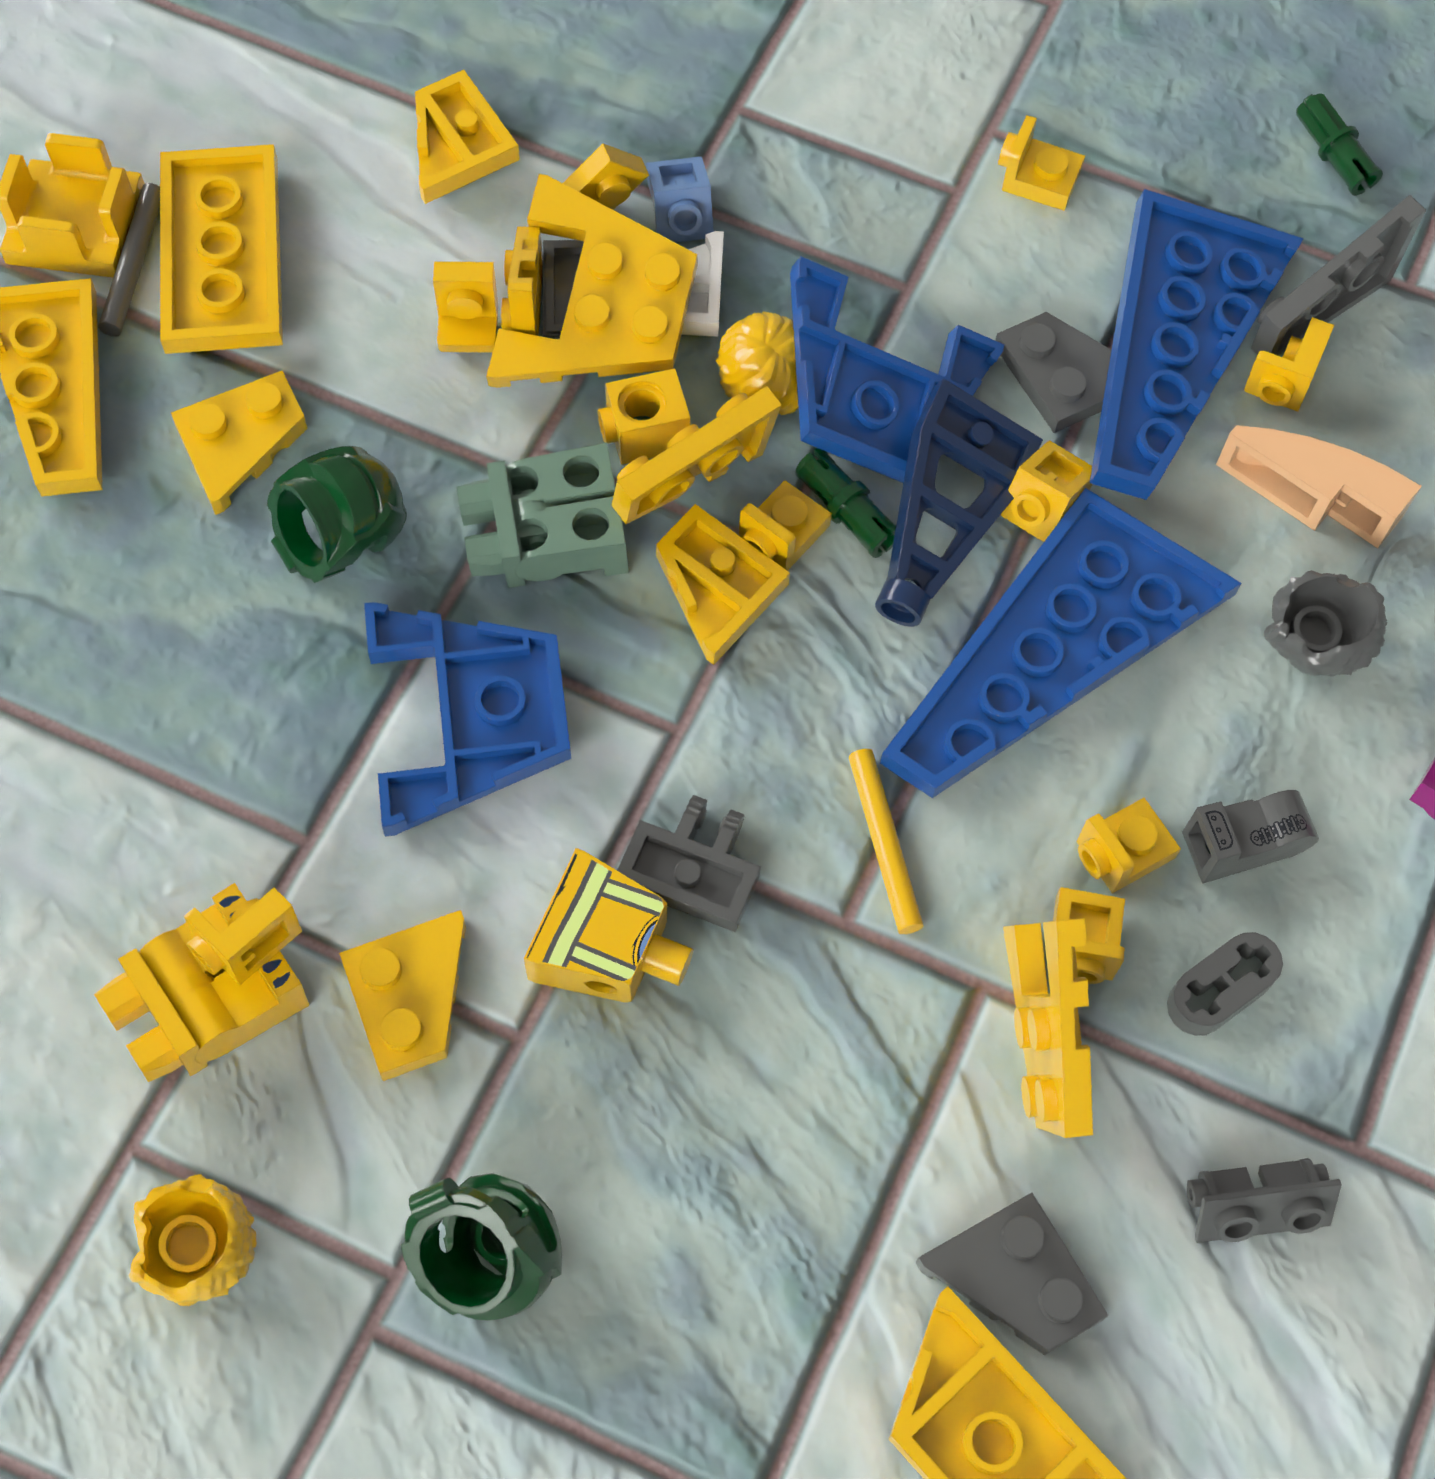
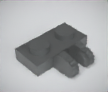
(690, 874)

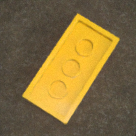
(220, 249)

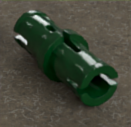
(847, 501)

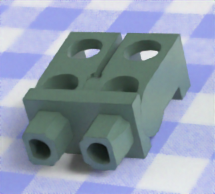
(548, 517)

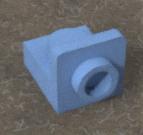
(681, 198)

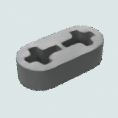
(1215, 972)

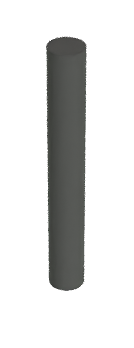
(130, 261)

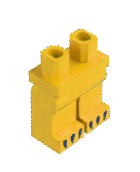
(196, 1011)

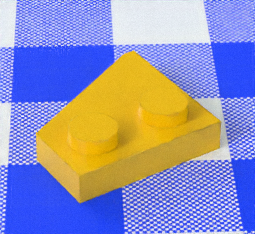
(458, 136)
(524, 279)
(239, 434)
(717, 579)

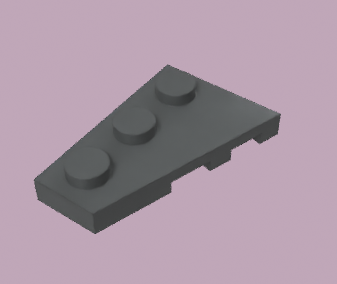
(1343, 281)

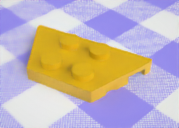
(982, 1414)

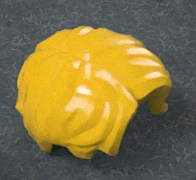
(758, 355)
(192, 1240)

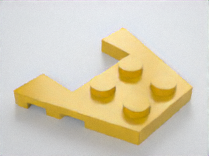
(623, 300)
(1049, 1027)

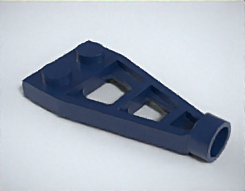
(978, 440)

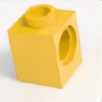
(648, 395)

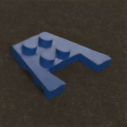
(858, 396)
(496, 708)

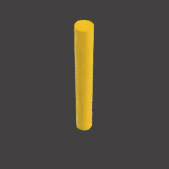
(885, 842)

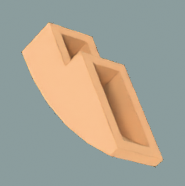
(1319, 480)

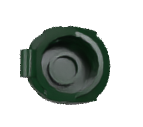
(350, 502)
(502, 1224)

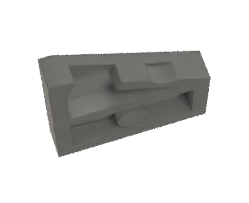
(1057, 368)
(1019, 1274)

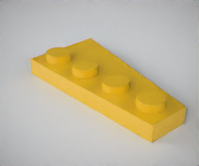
(54, 381)

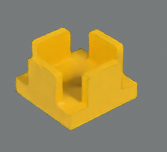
(67, 209)

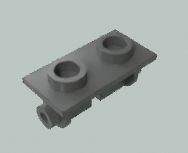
(1292, 1199)

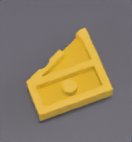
(408, 992)

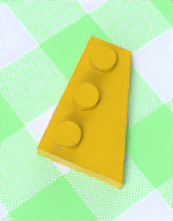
(740, 428)

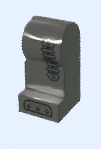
(1248, 834)

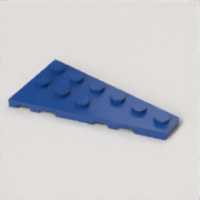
(1181, 316)
(1068, 623)

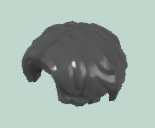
(1327, 623)

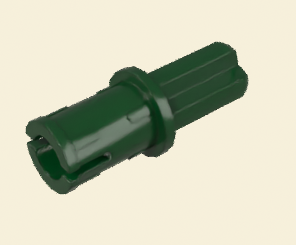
(1338, 143)

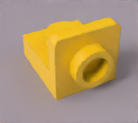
(1039, 168)
(608, 175)
(466, 306)
(1287, 378)
(1046, 489)
(784, 524)
(1125, 845)
(249, 941)

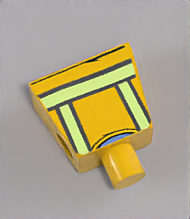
(603, 935)

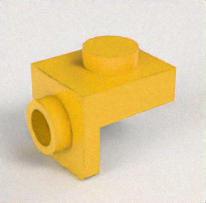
(1104, 922)

